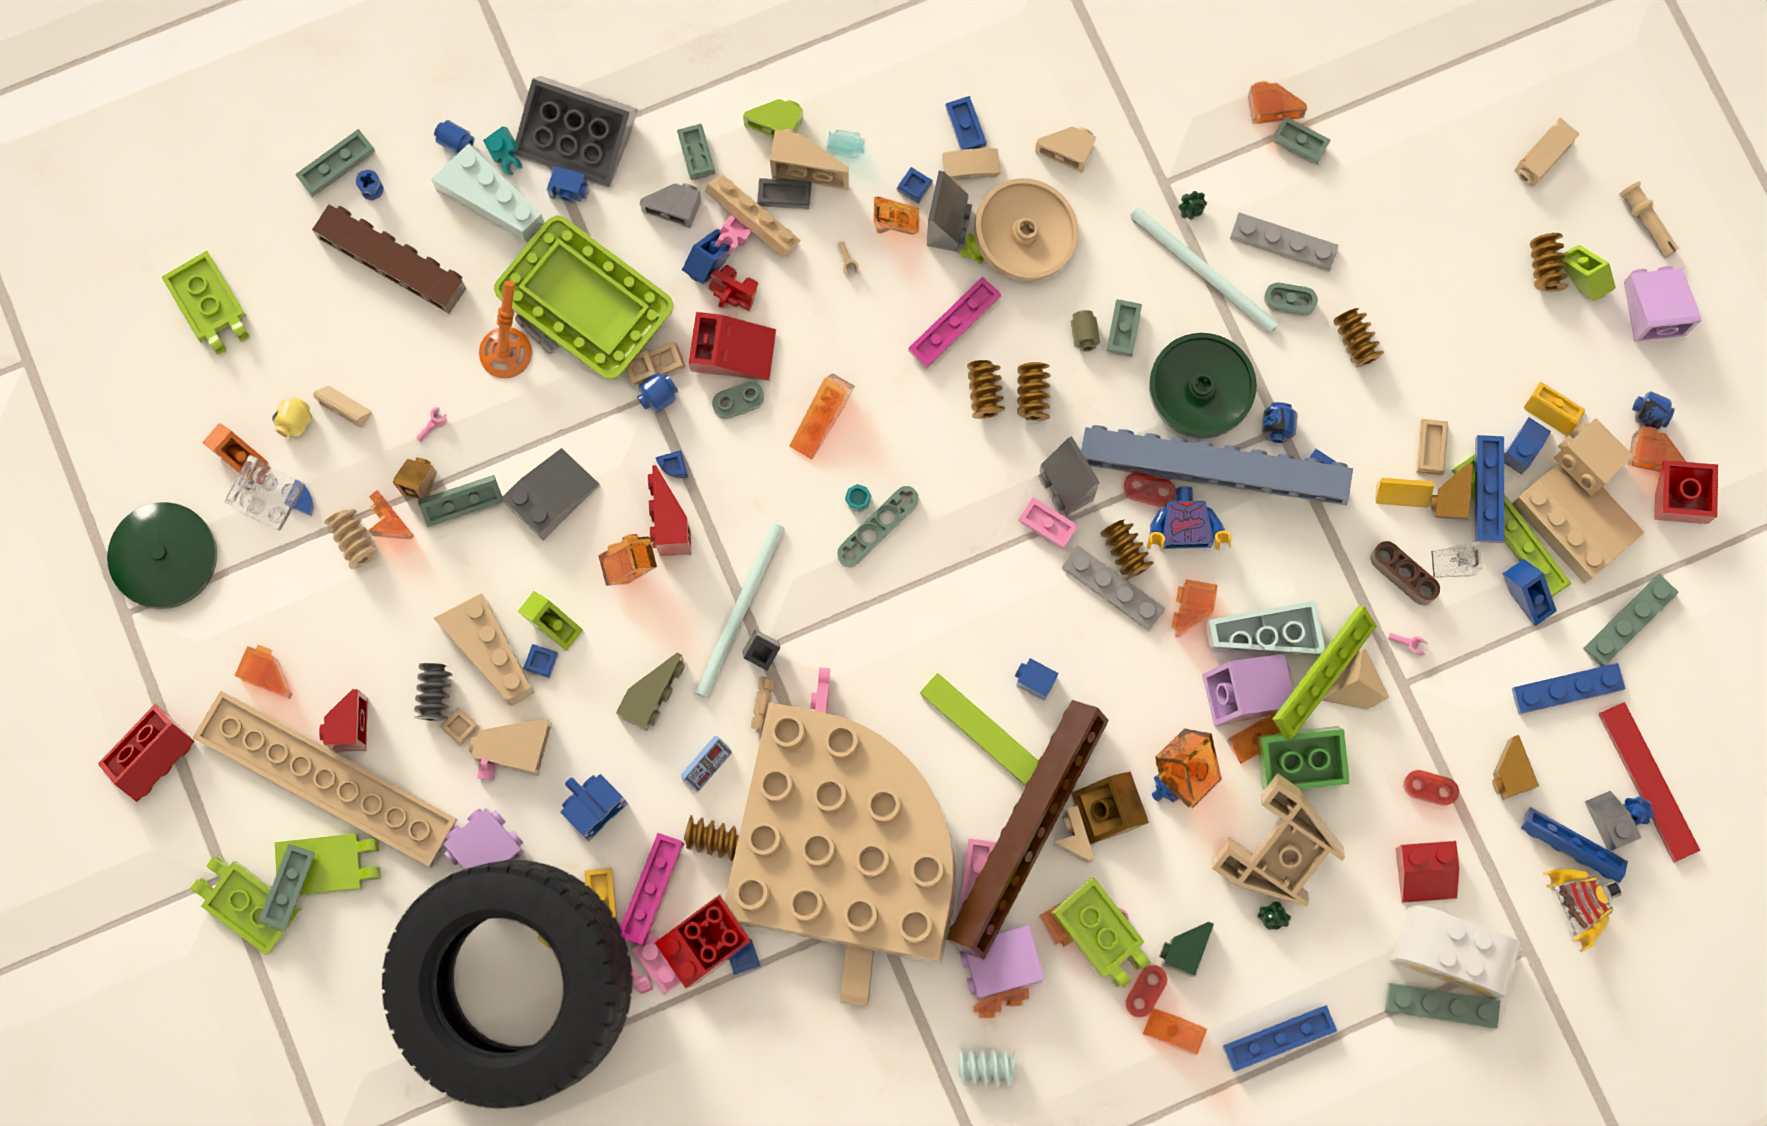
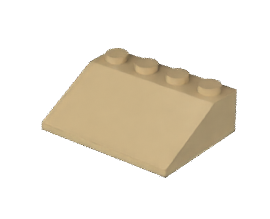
(1577, 526)

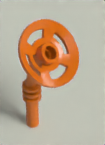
(504, 345)

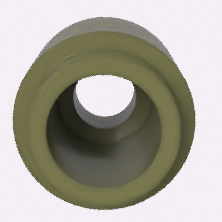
(1085, 330)

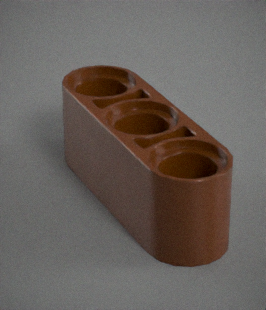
(1410, 586)

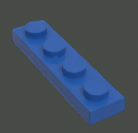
(1489, 489)
(1568, 688)
(1575, 845)
(1279, 1038)

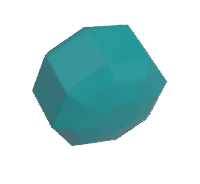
(858, 498)

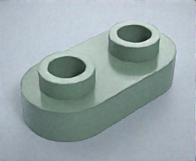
(1290, 298)
(738, 401)

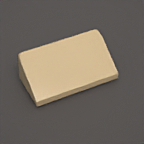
(342, 405)

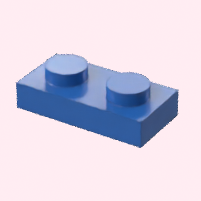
(965, 123)

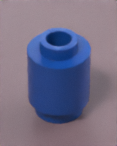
(453, 136)

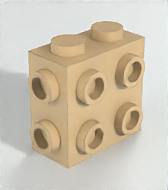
(1592, 455)

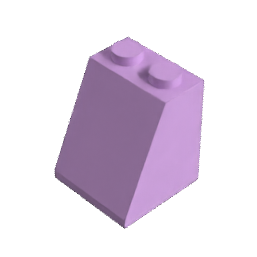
(1660, 304)
(1247, 688)
(1007, 966)

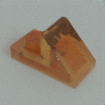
(895, 216)
(391, 525)

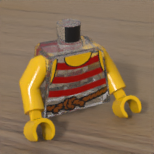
(1582, 903)

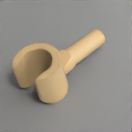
(847, 259)

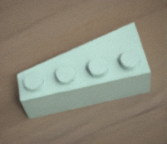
(484, 190)
(1278, 630)

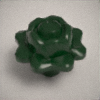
(1192, 205)
(1274, 916)

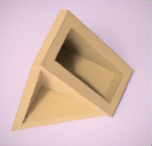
(1358, 684)

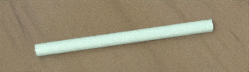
(1204, 269)
(739, 610)

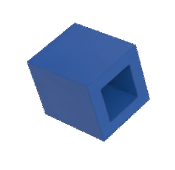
(1036, 678)

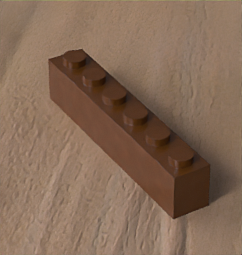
(389, 258)

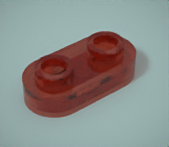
(1149, 492)
(1430, 787)
(1146, 991)

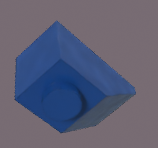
(706, 257)
(1526, 445)
(1530, 591)

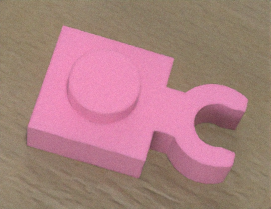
(733, 234)
(819, 700)

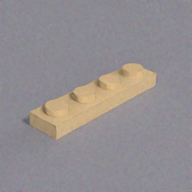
(752, 215)

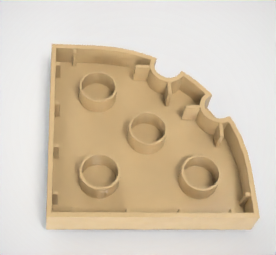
(842, 840)

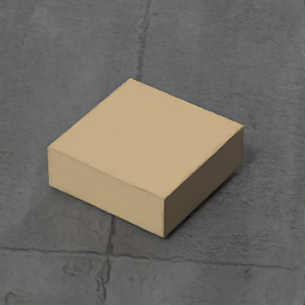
(459, 726)

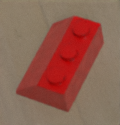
(146, 753)

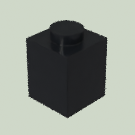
(761, 649)

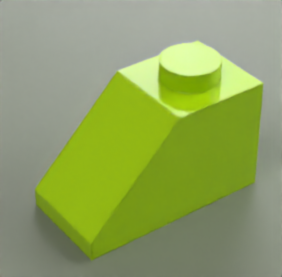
(774, 116)
(1588, 272)
(550, 620)

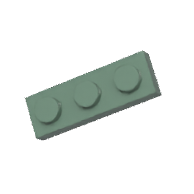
(335, 162)
(460, 500)
(286, 888)

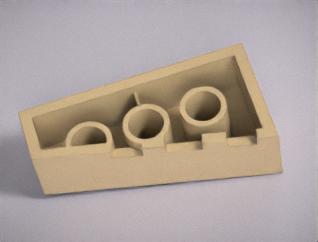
(485, 644)

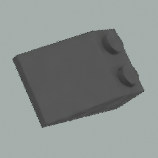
(947, 214)
(1069, 477)
(550, 493)

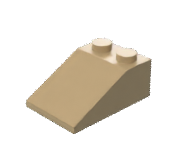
(802, 160)

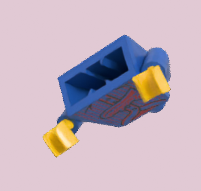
(1187, 524)

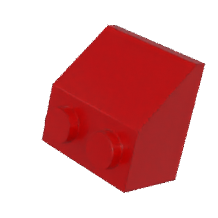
(1687, 492)
(346, 724)
(1428, 871)

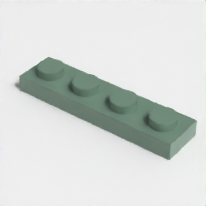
(1631, 620)
(1442, 1005)

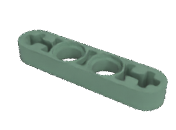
(877, 526)

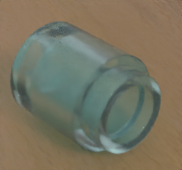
(845, 144)

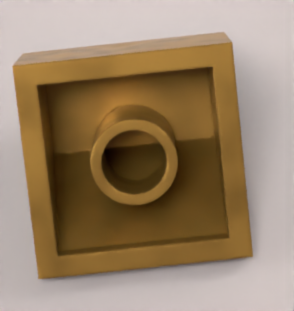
(1110, 807)

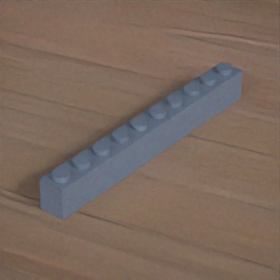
(1217, 466)

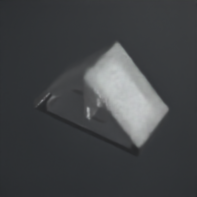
(1457, 561)

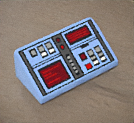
(706, 763)

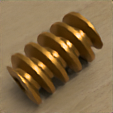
(1547, 263)
(1357, 337)
(984, 389)
(1032, 392)
(1126, 549)
(711, 837)

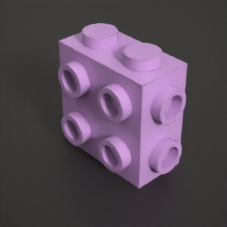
(482, 841)

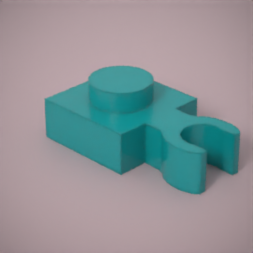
(501, 148)

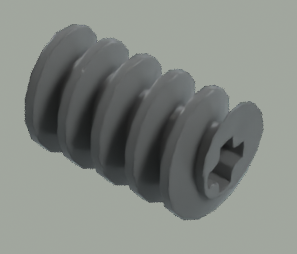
(432, 692)

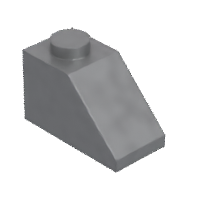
(673, 203)
(1612, 820)

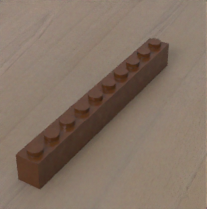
(1027, 829)

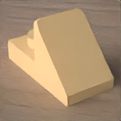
(1078, 844)

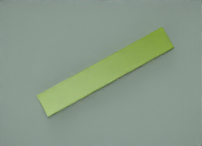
(1524, 542)
(1324, 672)
(980, 728)

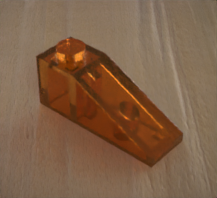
(822, 415)

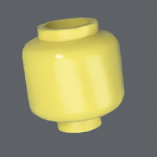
(292, 417)

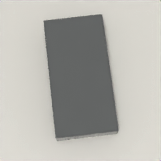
(784, 193)

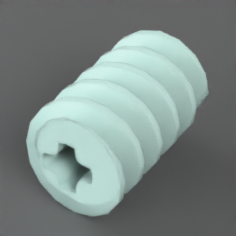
(986, 1068)

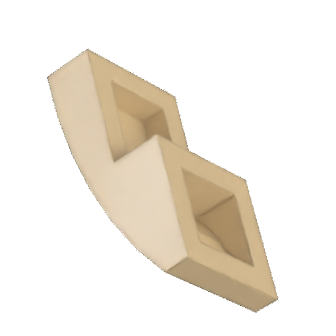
(971, 162)
(661, 360)

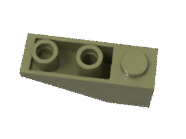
(645, 697)

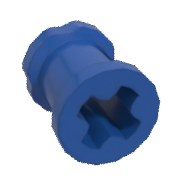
(373, 191)

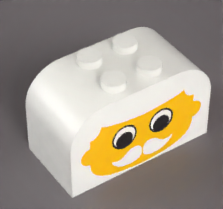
(1456, 951)

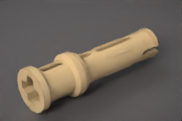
(1643, 209)

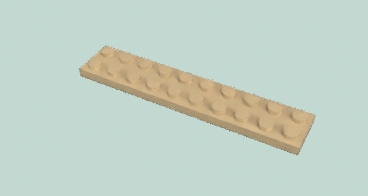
(325, 779)

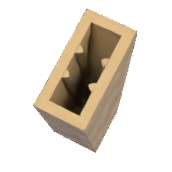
(513, 745)

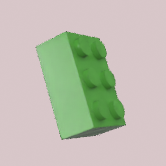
(1308, 760)

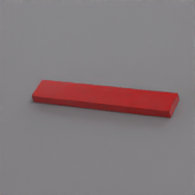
(1649, 781)

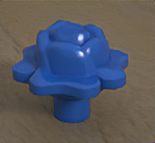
(1162, 791)
(1639, 810)

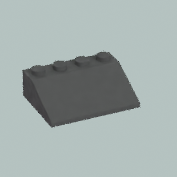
(574, 129)

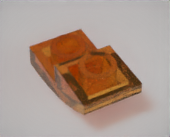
(992, 1004)

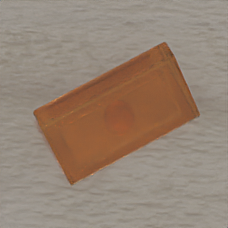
(1245, 743)

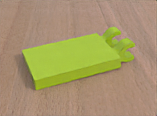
(206, 300)
(335, 862)
(239, 903)
(1101, 932)

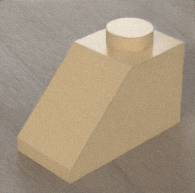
(1069, 147)

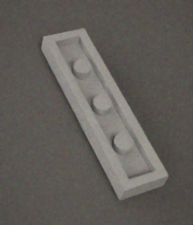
(1284, 241)
(1113, 588)

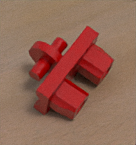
(732, 291)

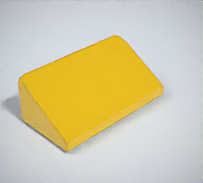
(1554, 409)
(1404, 492)

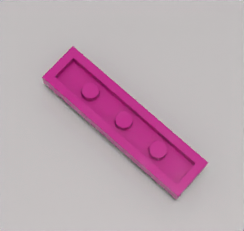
(954, 322)
(651, 888)

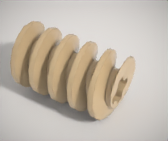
(351, 538)

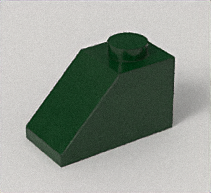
(1186, 950)

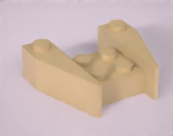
(1287, 853)

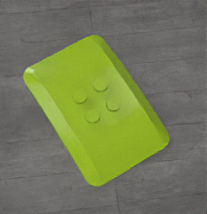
(585, 297)

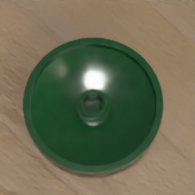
(1202, 385)
(162, 555)

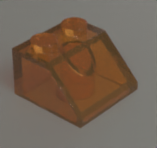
(1189, 766)

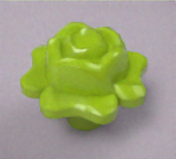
(971, 250)

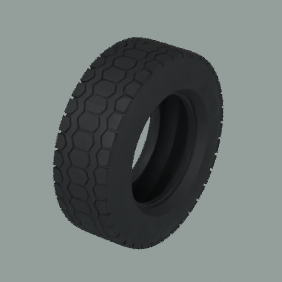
(424, 999)

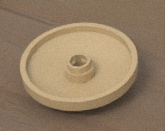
(1026, 229)

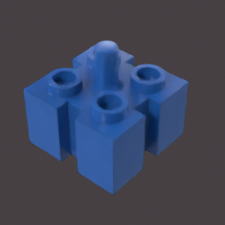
(591, 805)

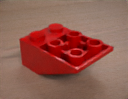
(731, 347)
(671, 527)
(703, 942)

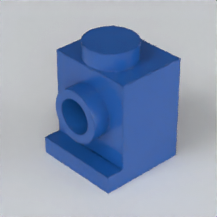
(567, 185)

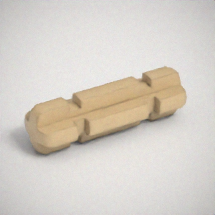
(761, 703)

